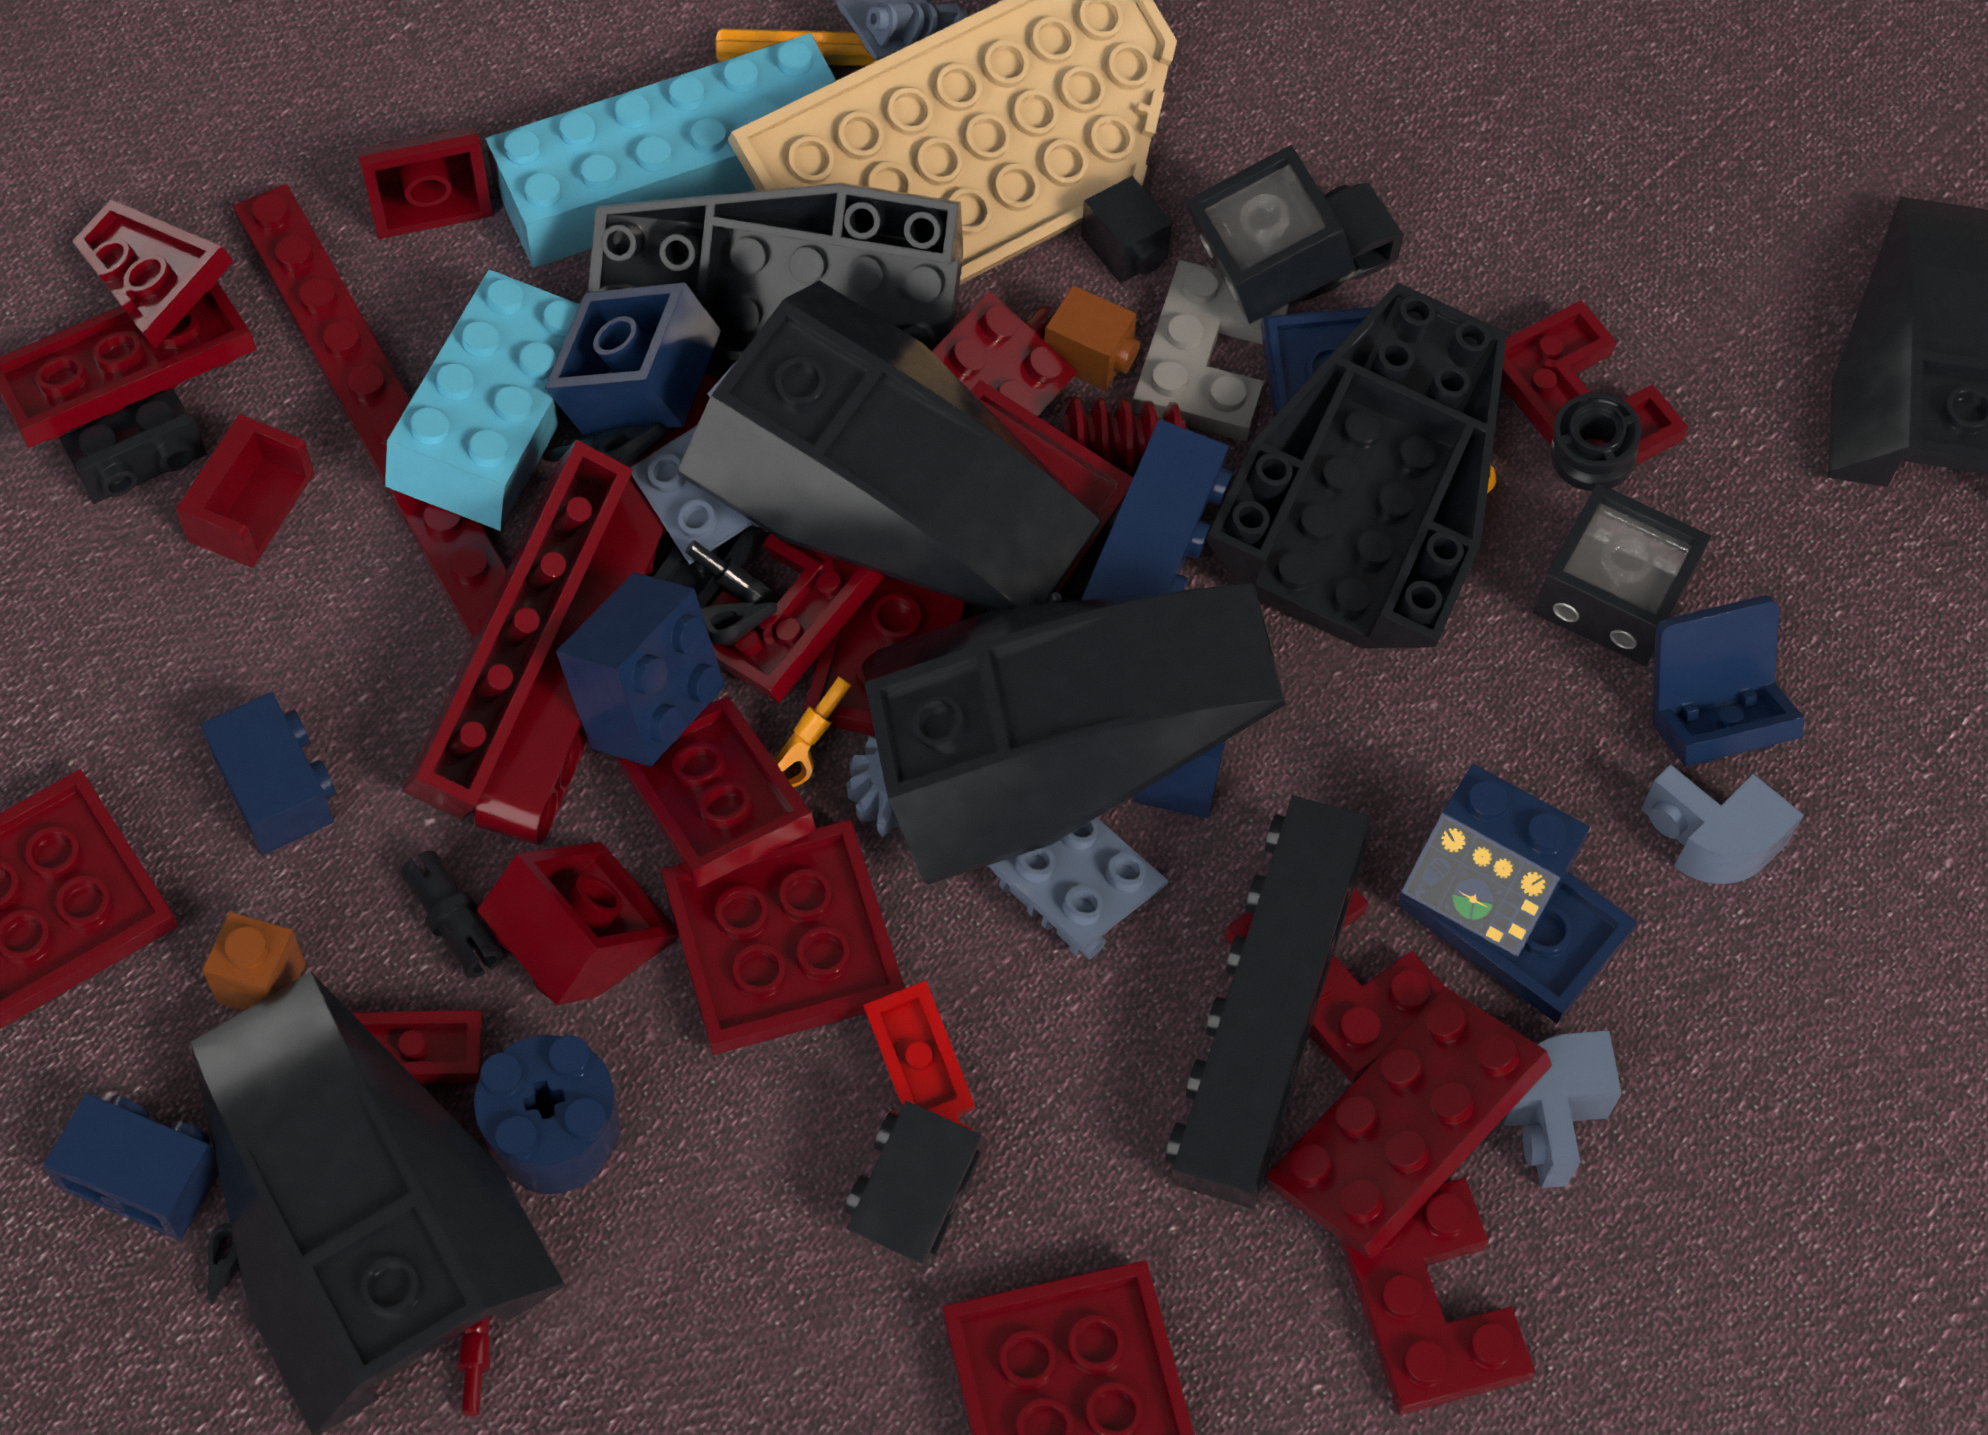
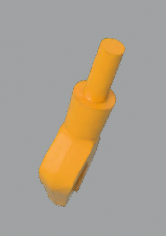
(808, 732)

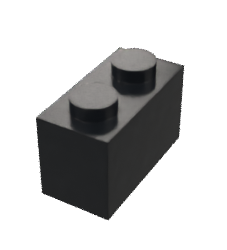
(914, 1182)

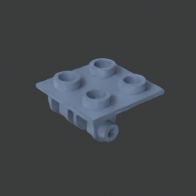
(895, 24)
(681, 506)
(1081, 884)

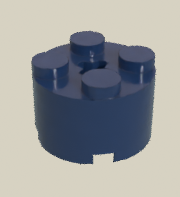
(542, 1077)

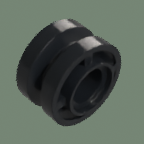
(1600, 418)

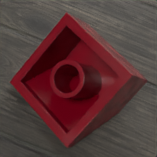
(426, 182)
(575, 920)

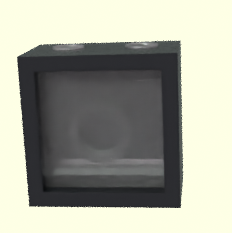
(1271, 234)
(1620, 573)

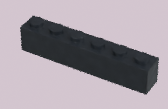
(1270, 1003)

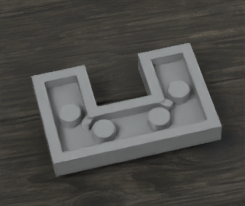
(1181, 349)

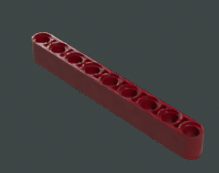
(548, 733)

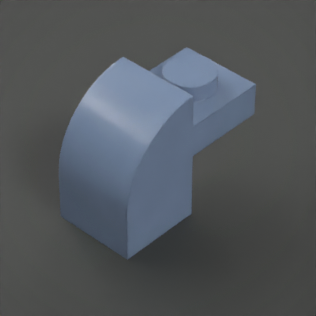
(1722, 840)
(1575, 1088)

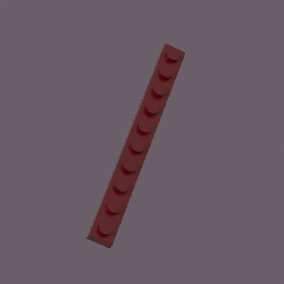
(366, 390)

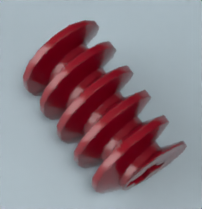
(1117, 435)

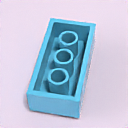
(484, 404)

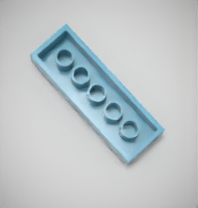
(643, 145)

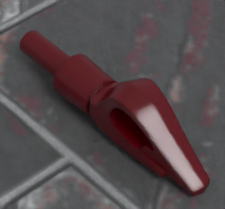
(473, 1361)

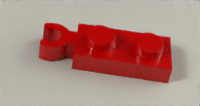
(920, 1052)

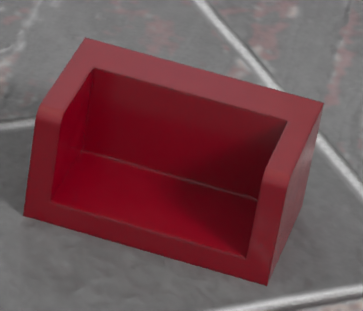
(245, 490)

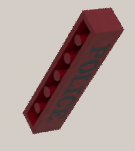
(517, 631)

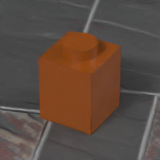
(1093, 337)
(251, 961)

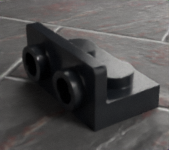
(133, 446)

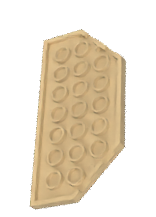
(998, 111)

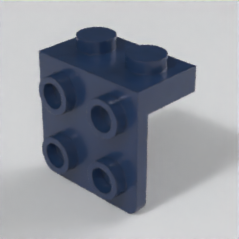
(1719, 683)

